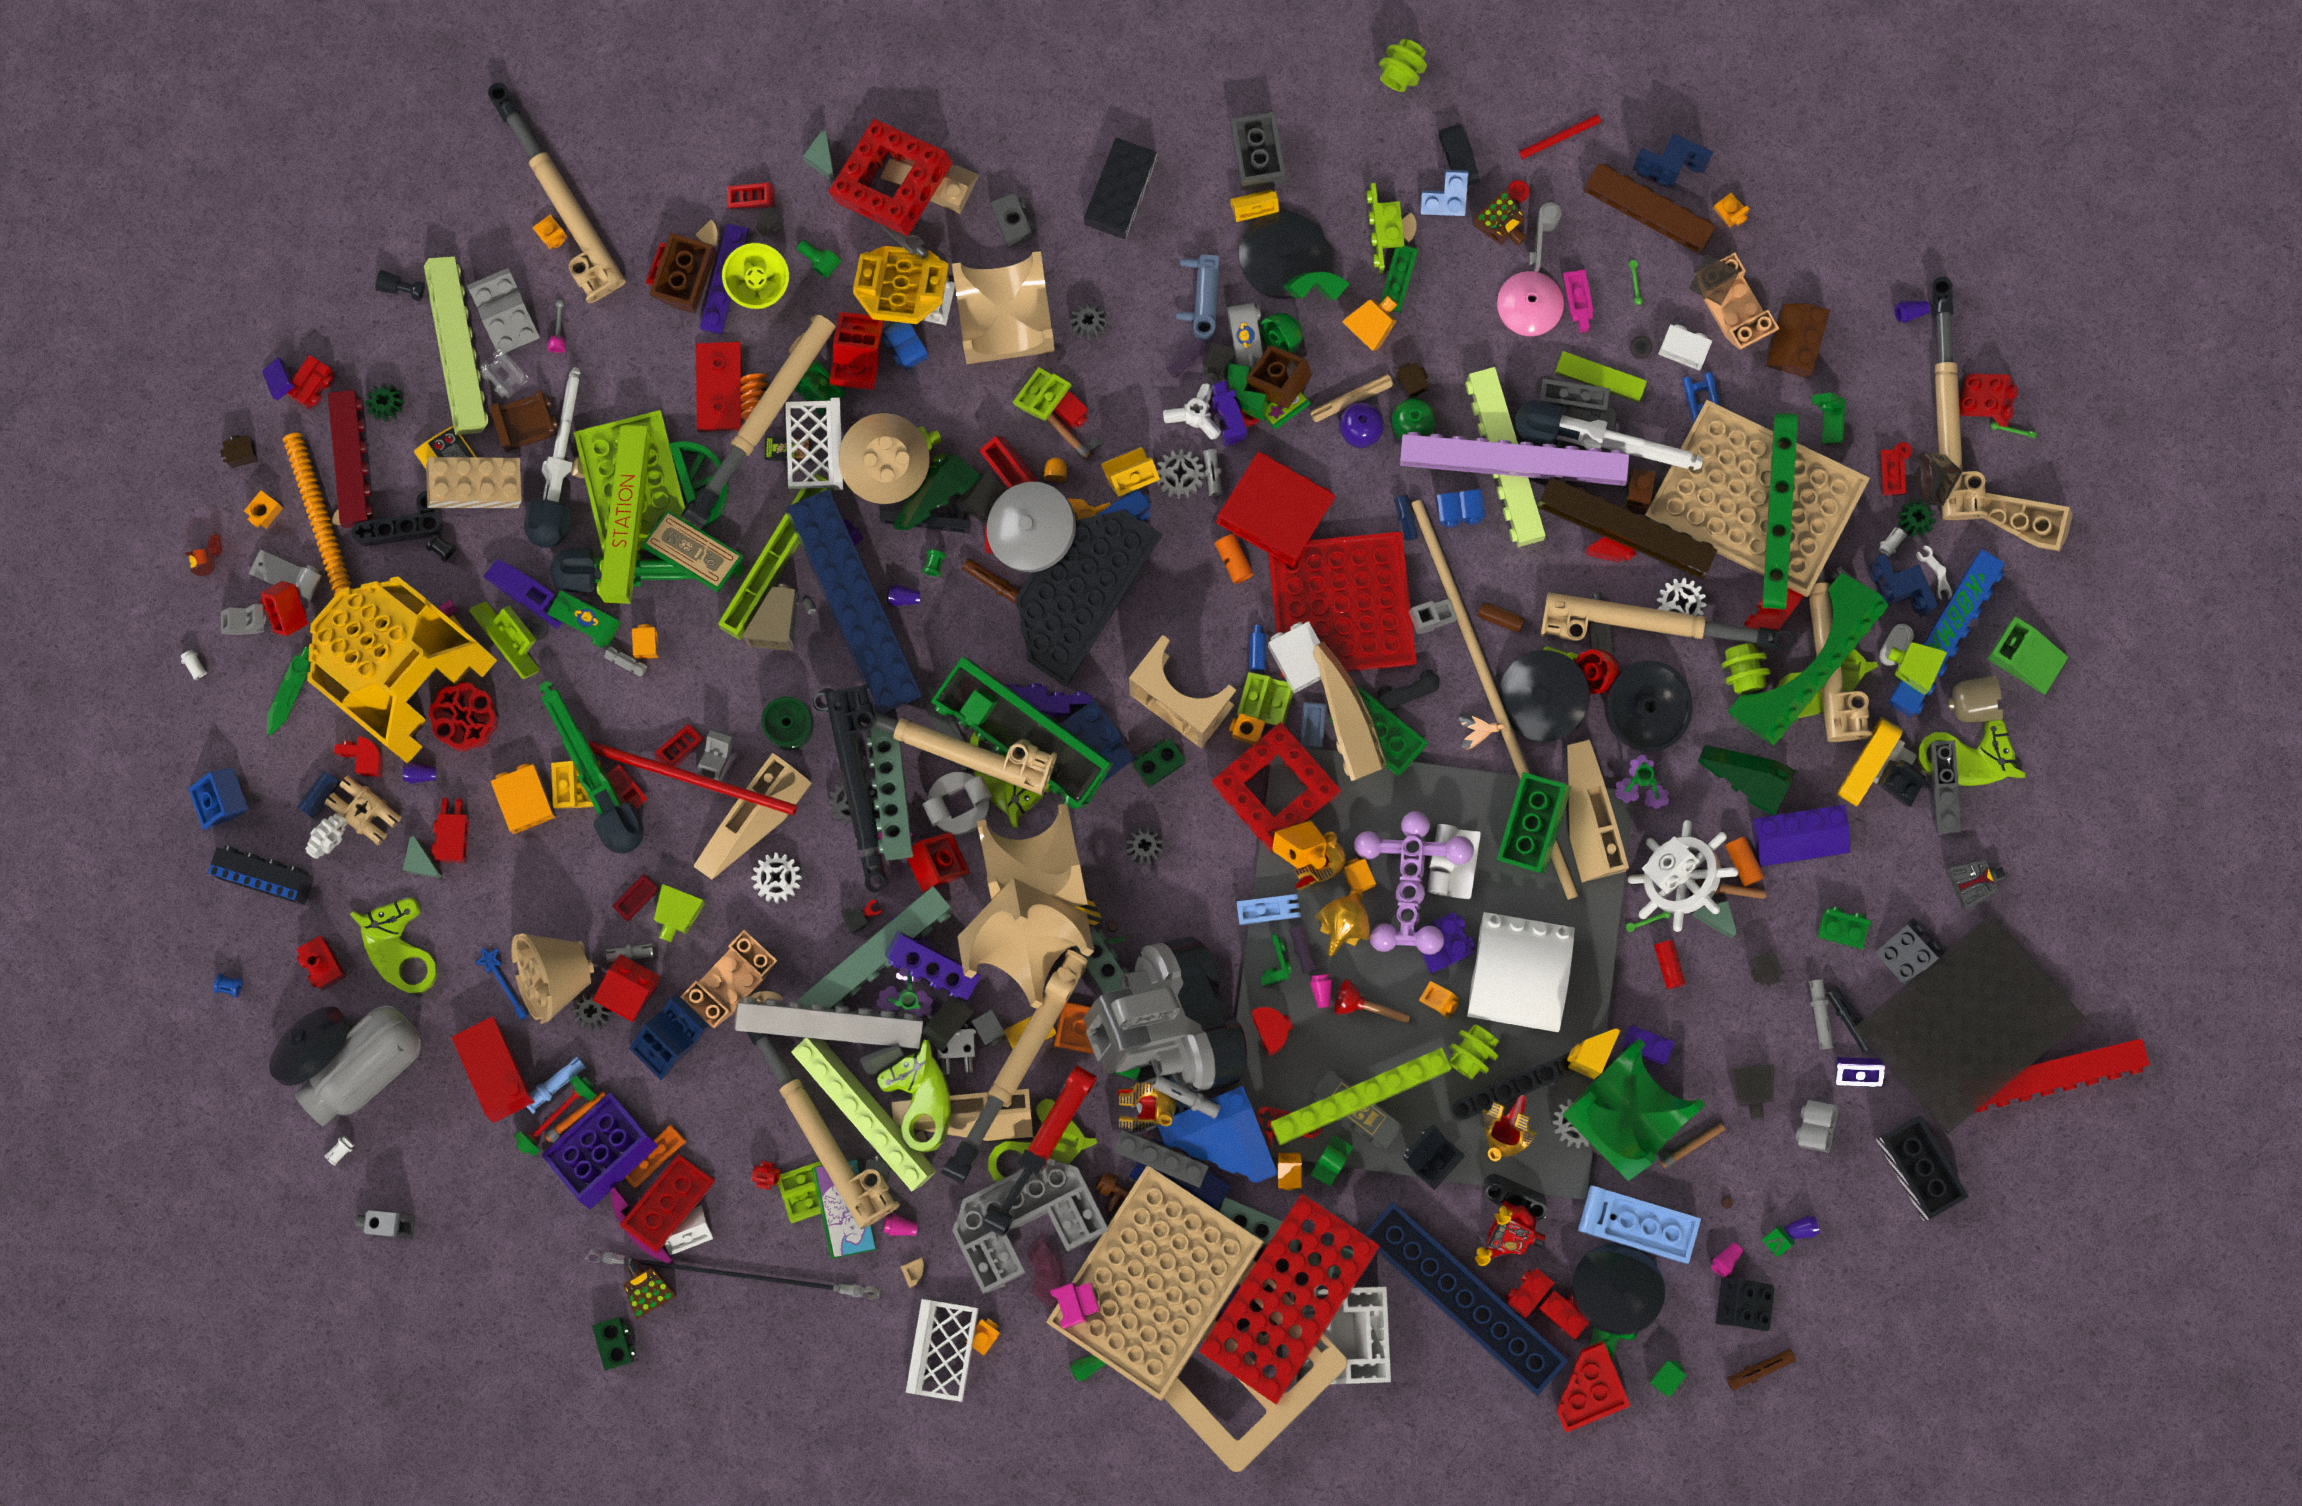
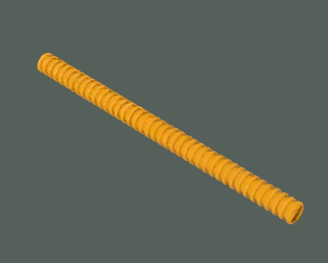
(317, 513)

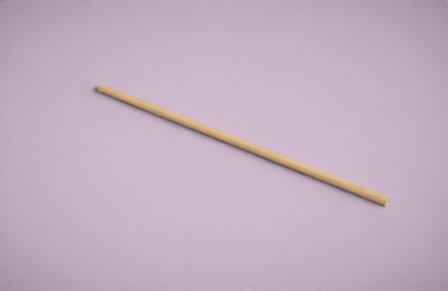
(1484, 674)

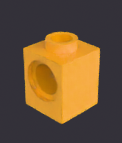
(262, 500)
(645, 642)
(1256, 724)
(1359, 875)
(1289, 1170)

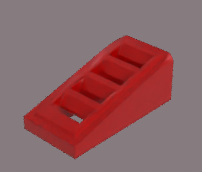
(769, 196)
(683, 753)

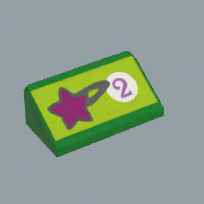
(1278, 415)

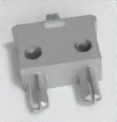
(956, 1049)

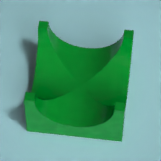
(1629, 1113)

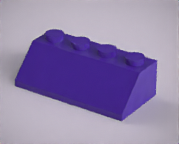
(1801, 835)

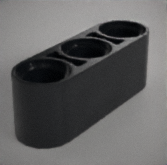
(1458, 152)
(1510, 1188)

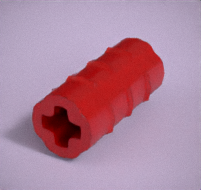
(1669, 964)

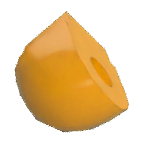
(1055, 470)

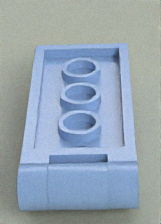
(1639, 1225)

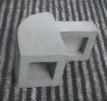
(1432, 615)
(243, 620)
(716, 755)

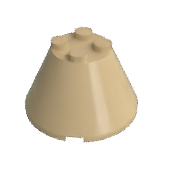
(884, 458)
(549, 973)

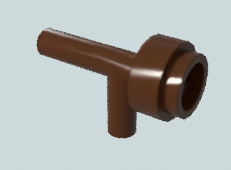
(1106, 1184)

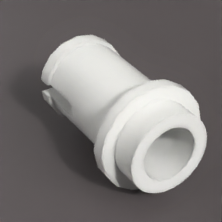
(1892, 542)
(193, 664)
(339, 1150)

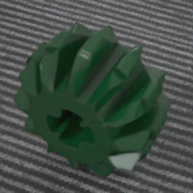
(376, 406)
(1909, 521)

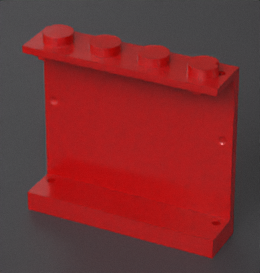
(1275, 508)

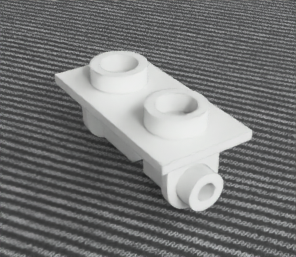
(941, 314)

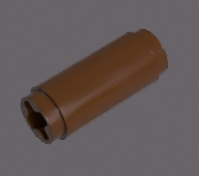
(1500, 616)

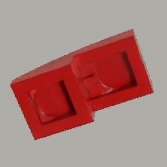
(625, 787)

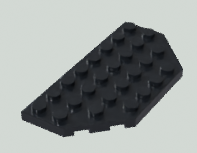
(1075, 598)

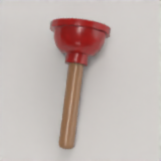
(1349, 999)

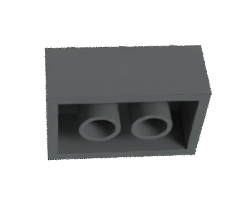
(1257, 151)

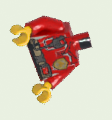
(1510, 1233)

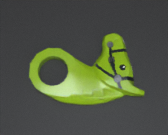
(1987, 764)
(1009, 797)
(930, 1095)

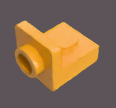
(1731, 210)
(550, 232)
(1439, 999)
(985, 1335)

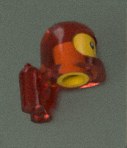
(202, 560)

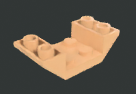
(1740, 313)
(730, 979)

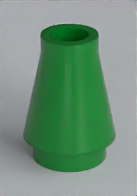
(1085, 1367)

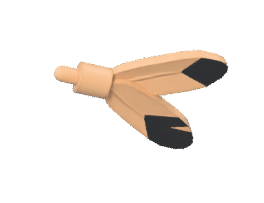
(1482, 729)

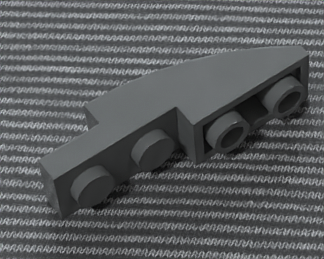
(1945, 786)

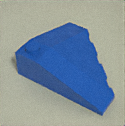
(1228, 1140)

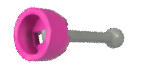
(557, 342)

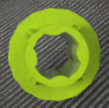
(1402, 65)
(1745, 668)
(1473, 1051)

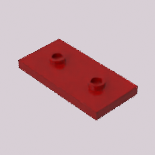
(718, 386)
(667, 1203)

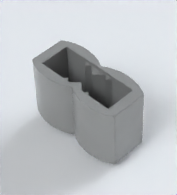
(1817, 1126)

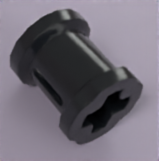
(440, 547)

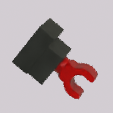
(857, 919)

